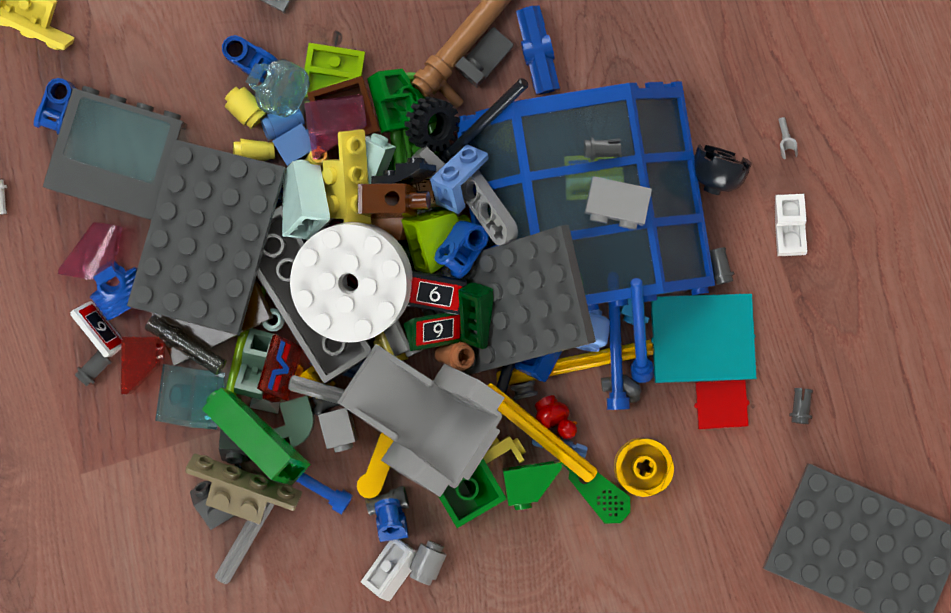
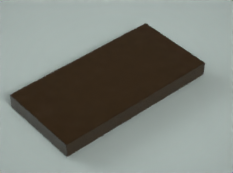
(256, 314)

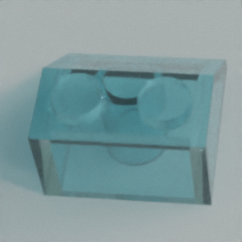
(184, 395)

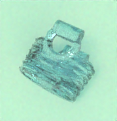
(282, 88)

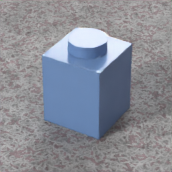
(293, 144)

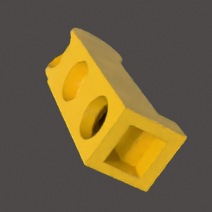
(372, 481)

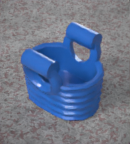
(113, 299)

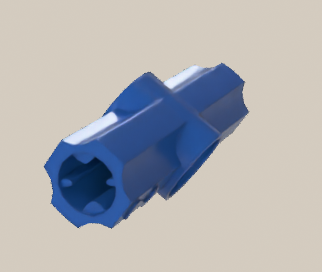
(537, 50)

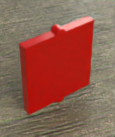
(721, 404)

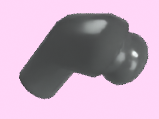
(629, 386)

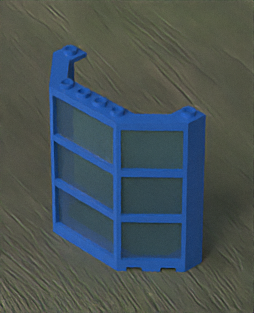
(545, 183)

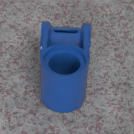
(250, 55)
(52, 107)
(461, 247)
(390, 520)

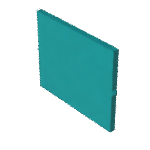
(703, 338)

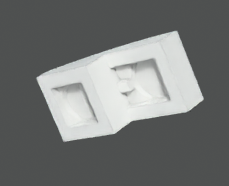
(790, 225)

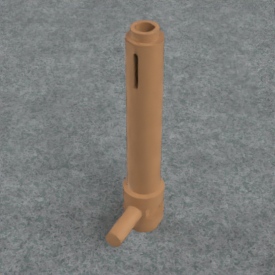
(440, 67)

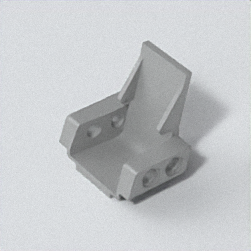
(435, 425)

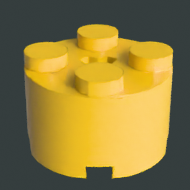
(649, 482)

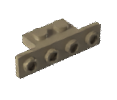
(241, 491)

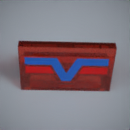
(278, 368)

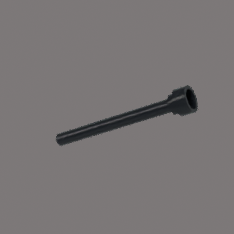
(490, 115)

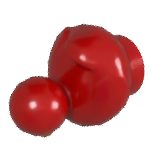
(555, 413)

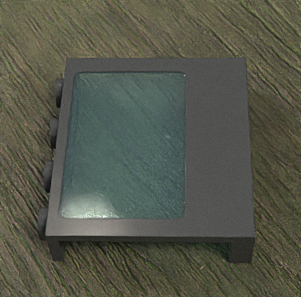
(112, 152)

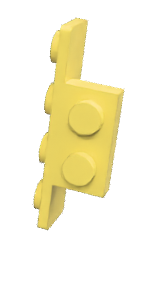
(34, 21)
(343, 176)

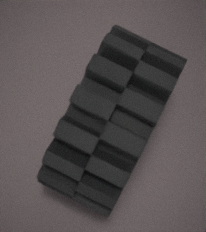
(419, 124)

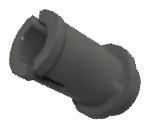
(601, 148)
(721, 266)
(92, 368)
(801, 408)

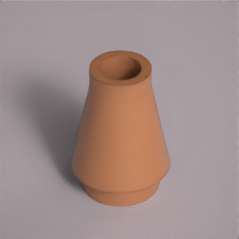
(456, 355)

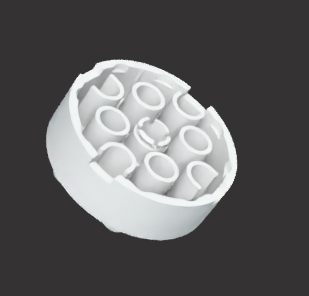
(321, 283)

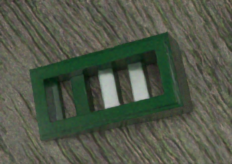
(476, 304)

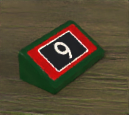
(433, 331)

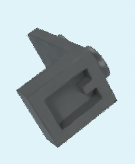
(484, 57)

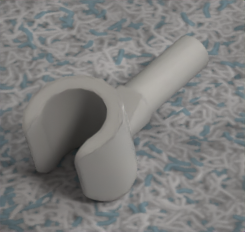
(787, 142)

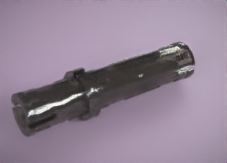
(180, 341)

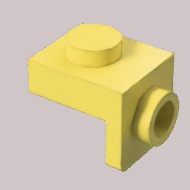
(500, 447)

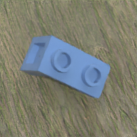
(448, 180)

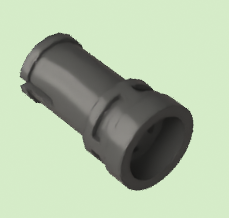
(397, 493)

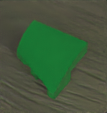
(393, 99)

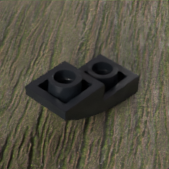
(406, 173)

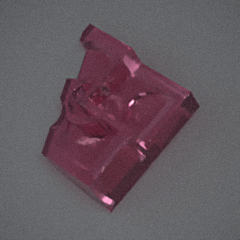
(331, 116)
(93, 252)

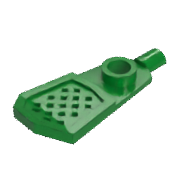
(595, 488)

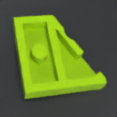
(332, 65)

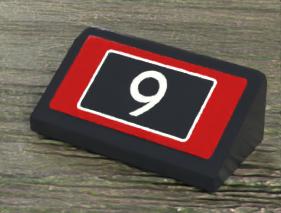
(435, 292)

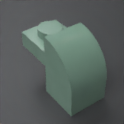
(252, 364)
(298, 420)

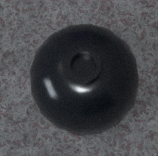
(719, 169)

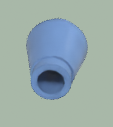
(275, 125)

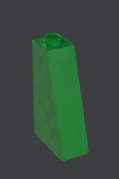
(255, 437)

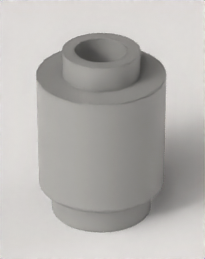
(427, 562)

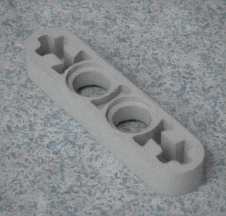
(500, 224)

